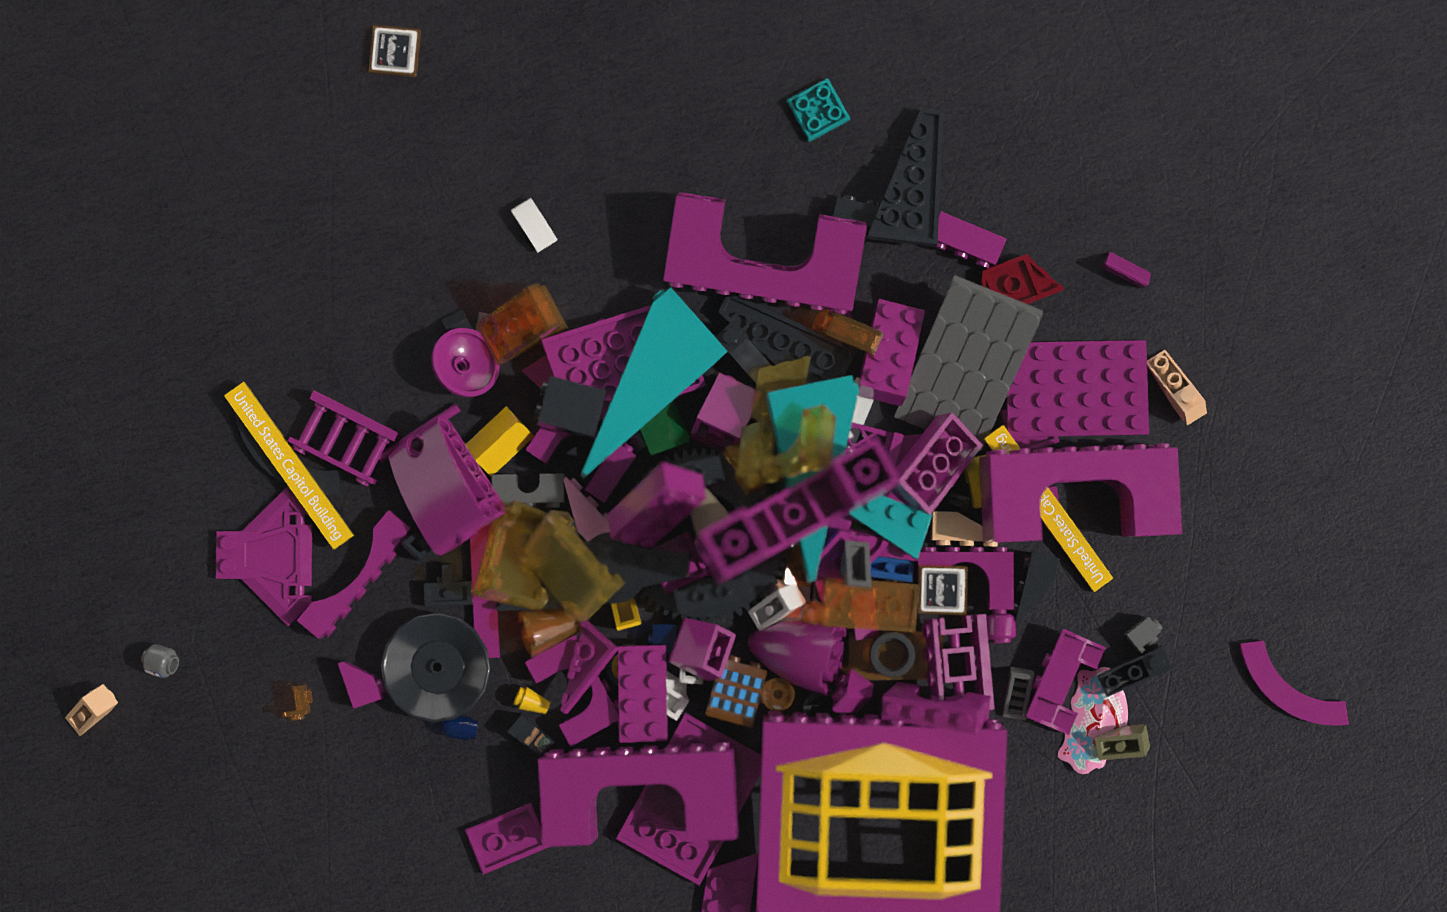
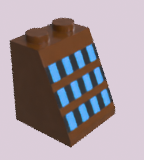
(737, 692)

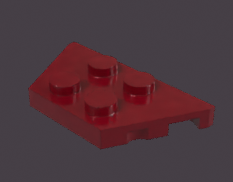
(1020, 280)

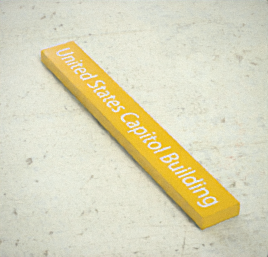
(289, 465)
(1060, 523)

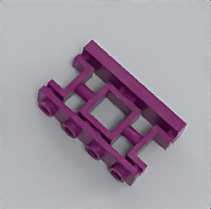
(976, 657)

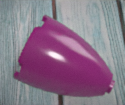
(801, 653)

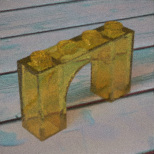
(809, 453)

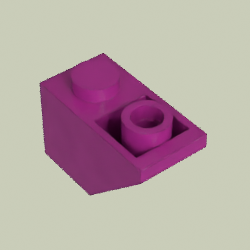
(851, 692)

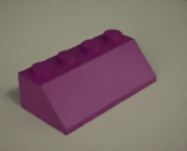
(935, 463)

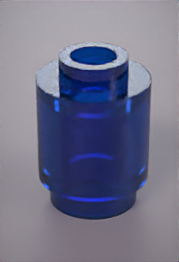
(461, 728)

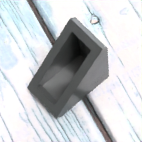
(856, 564)

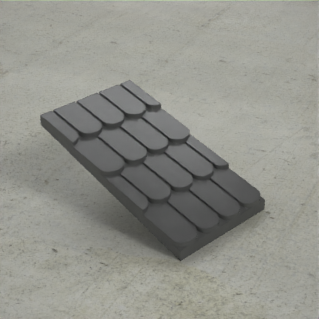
(969, 358)

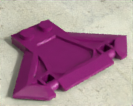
(271, 556)

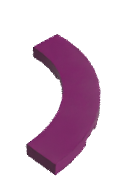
(1283, 695)

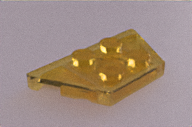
(777, 378)

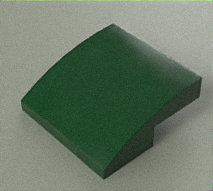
(665, 431)

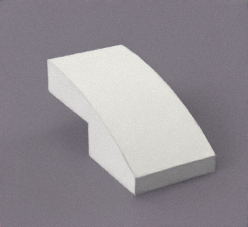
(534, 225)

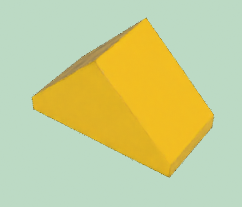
(626, 614)

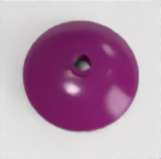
(470, 351)

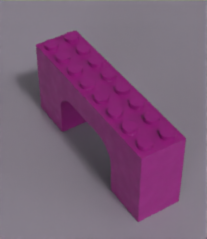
(821, 281)
(1140, 476)
(797, 512)
(700, 774)

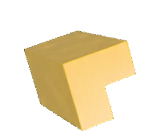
(499, 441)

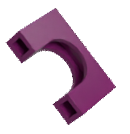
(609, 473)
(995, 565)
(602, 709)
(964, 715)

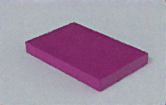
(506, 838)

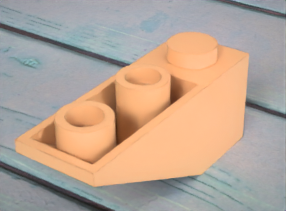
(1177, 387)
(956, 527)

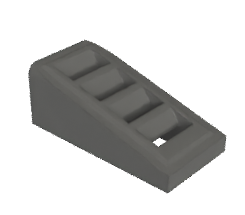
(1022, 674)

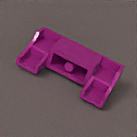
(1057, 678)

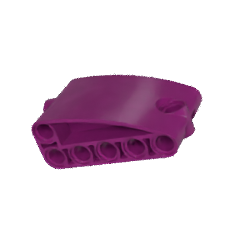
(444, 486)

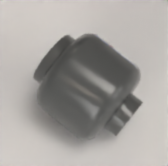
(160, 661)

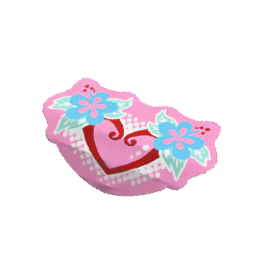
(1095, 716)

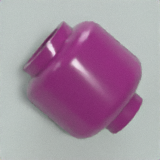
(1001, 626)

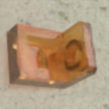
(302, 699)

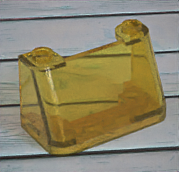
(569, 567)
(502, 572)

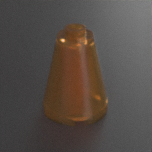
(546, 629)

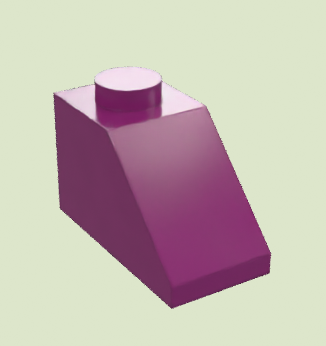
(361, 685)

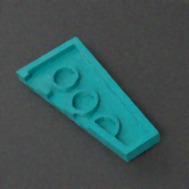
(896, 522)

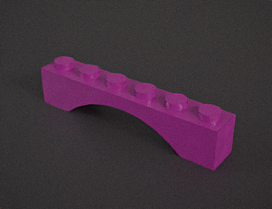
(387, 537)

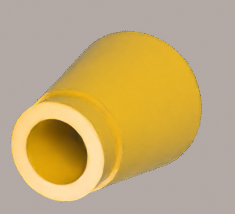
(531, 701)

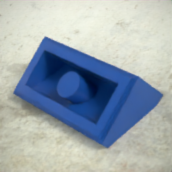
(892, 569)

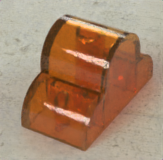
(521, 323)

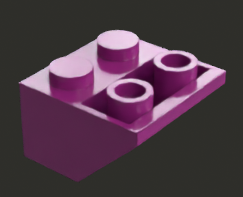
(702, 649)

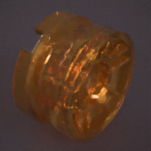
(777, 704)

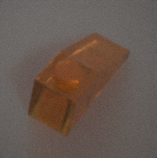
(847, 331)

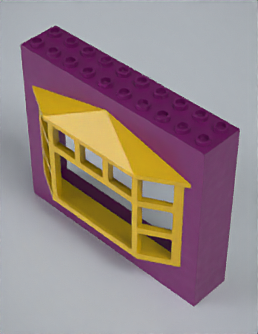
(881, 752)

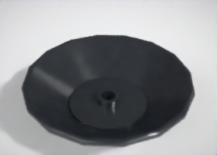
(410, 670)

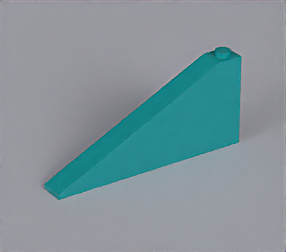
(665, 361)
(786, 414)

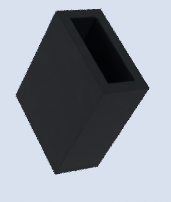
(569, 407)

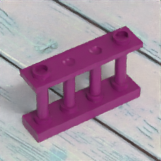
(363, 426)

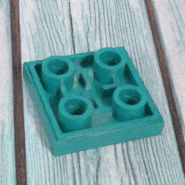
(818, 110)

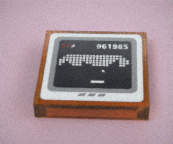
(394, 51)
(942, 590)

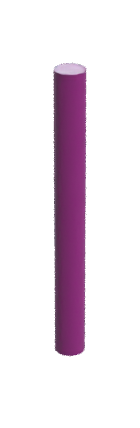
(448, 413)

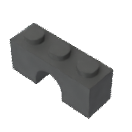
(550, 490)

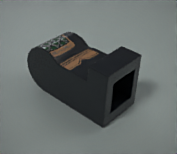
(531, 735)

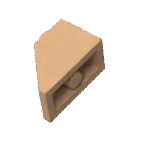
(91, 709)

